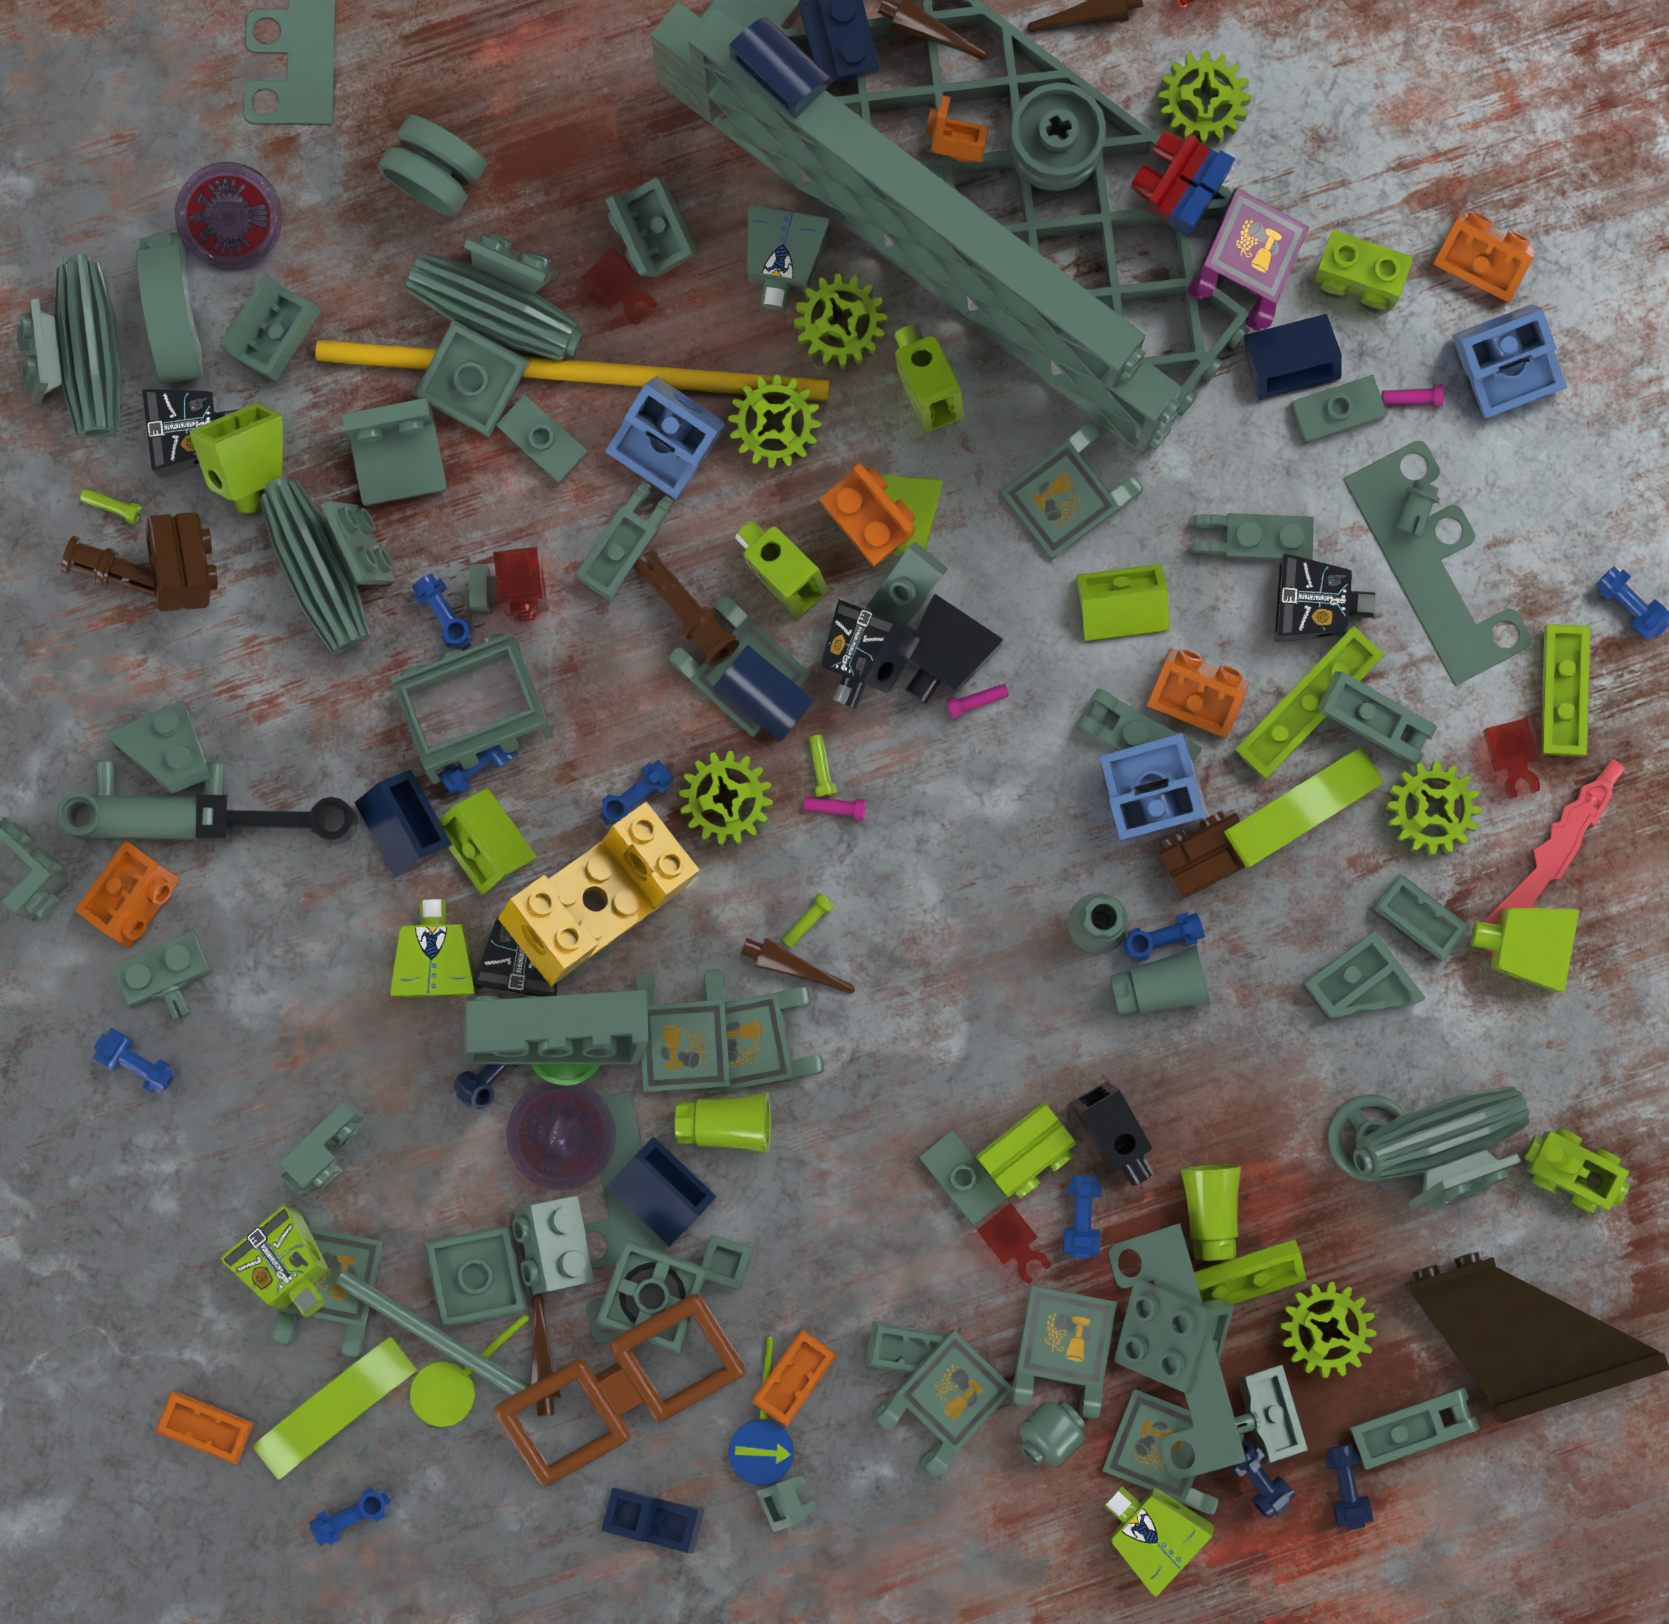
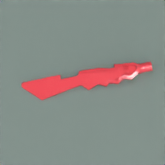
(1565, 840)

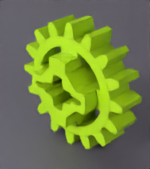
(1221, 97)
(855, 312)
(787, 436)
(745, 791)
(1421, 792)
(1337, 1310)

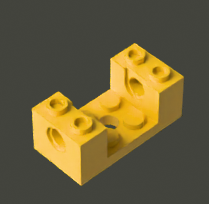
(632, 869)

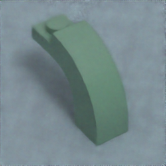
(168, 308)

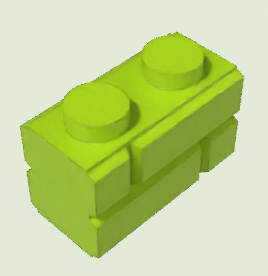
(1026, 1151)

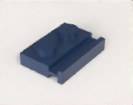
(840, 38)

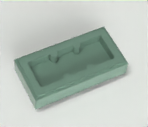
(1338, 409)
(542, 439)
(907, 585)
(1421, 917)
(963, 1178)
(900, 1346)

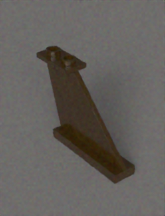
(1523, 1342)

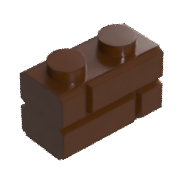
(179, 561)
(1201, 858)

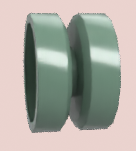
(1034, 140)
(432, 165)

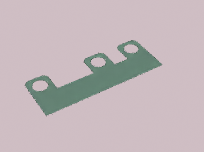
(309, 41)
(1418, 566)
(623, 1221)
(1215, 1430)

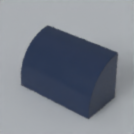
(779, 66)
(1293, 356)
(763, 693)
(402, 823)
(661, 1191)

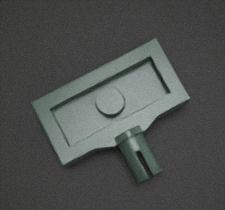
(163, 973)
(1270, 1414)

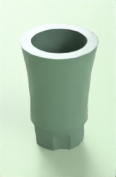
(1086, 934)
(1161, 984)

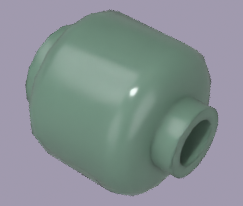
(1051, 1434)

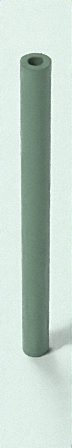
(430, 1333)

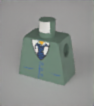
(783, 252)

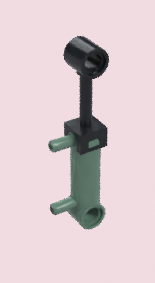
(188, 818)

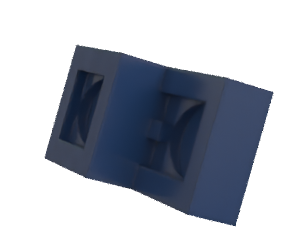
(652, 1520)

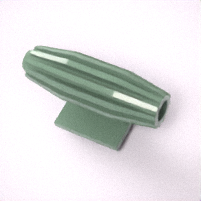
(498, 296)
(75, 349)
(326, 559)
(1447, 1145)

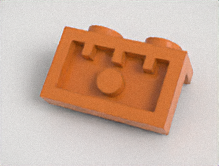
(1485, 255)
(868, 514)
(1199, 692)
(127, 895)

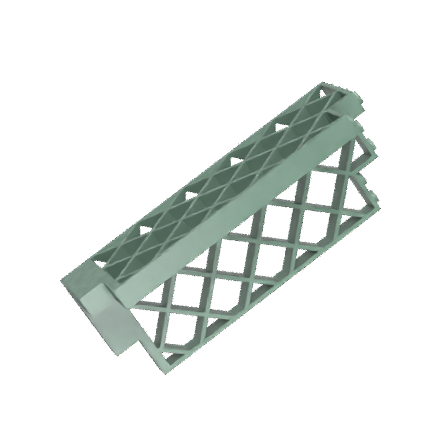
(943, 235)

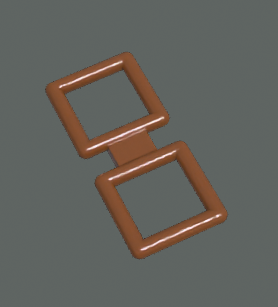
(619, 1389)

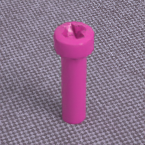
(1433, 395)
(957, 706)
(854, 809)

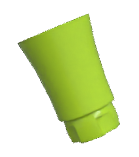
(726, 1122)
(1212, 1209)

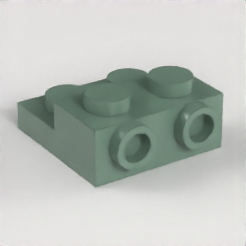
(315, 1158)

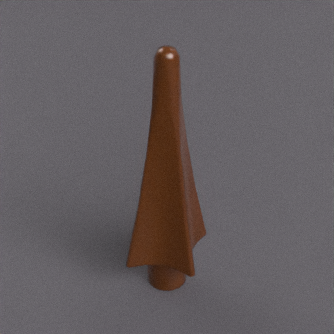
(1088, 12)
(914, 21)
(778, 959)
(542, 1360)

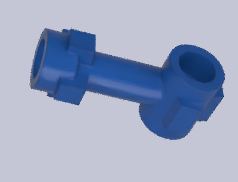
(1650, 619)
(456, 632)
(456, 777)
(655, 778)
(1140, 943)
(114, 1050)
(1081, 1239)
(371, 1505)

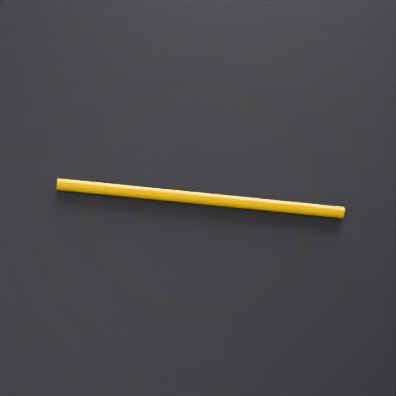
(574, 370)

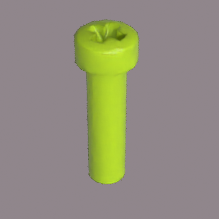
(130, 512)
(824, 787)
(808, 920)

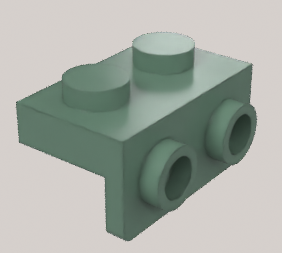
(651, 229)
(269, 328)
(553, 1245)

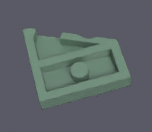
(164, 747)
(1363, 981)

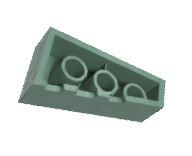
(557, 1029)

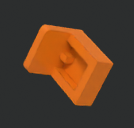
(953, 137)

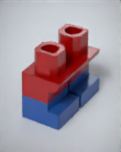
(1188, 183)

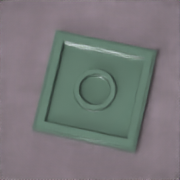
(471, 378)
(476, 1276)

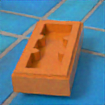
(794, 1377)
(204, 1427)

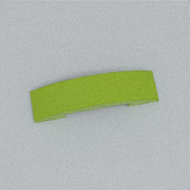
(1304, 807)
(334, 1407)

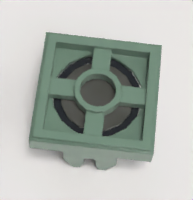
(648, 1290)

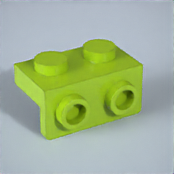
(1362, 270)

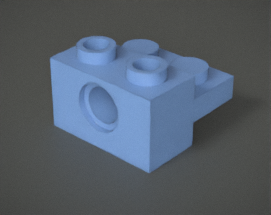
(1505, 341)
(665, 437)
(1159, 806)

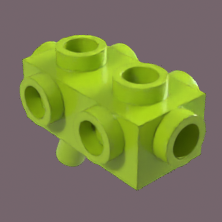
(1564, 1164)

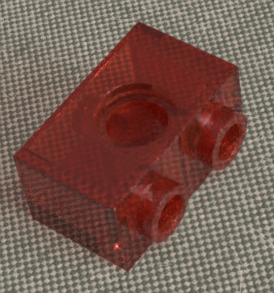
(521, 583)

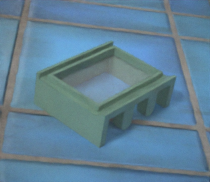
(470, 703)

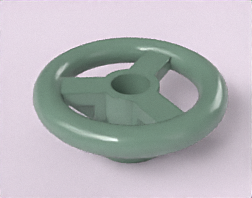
(1352, 1111)

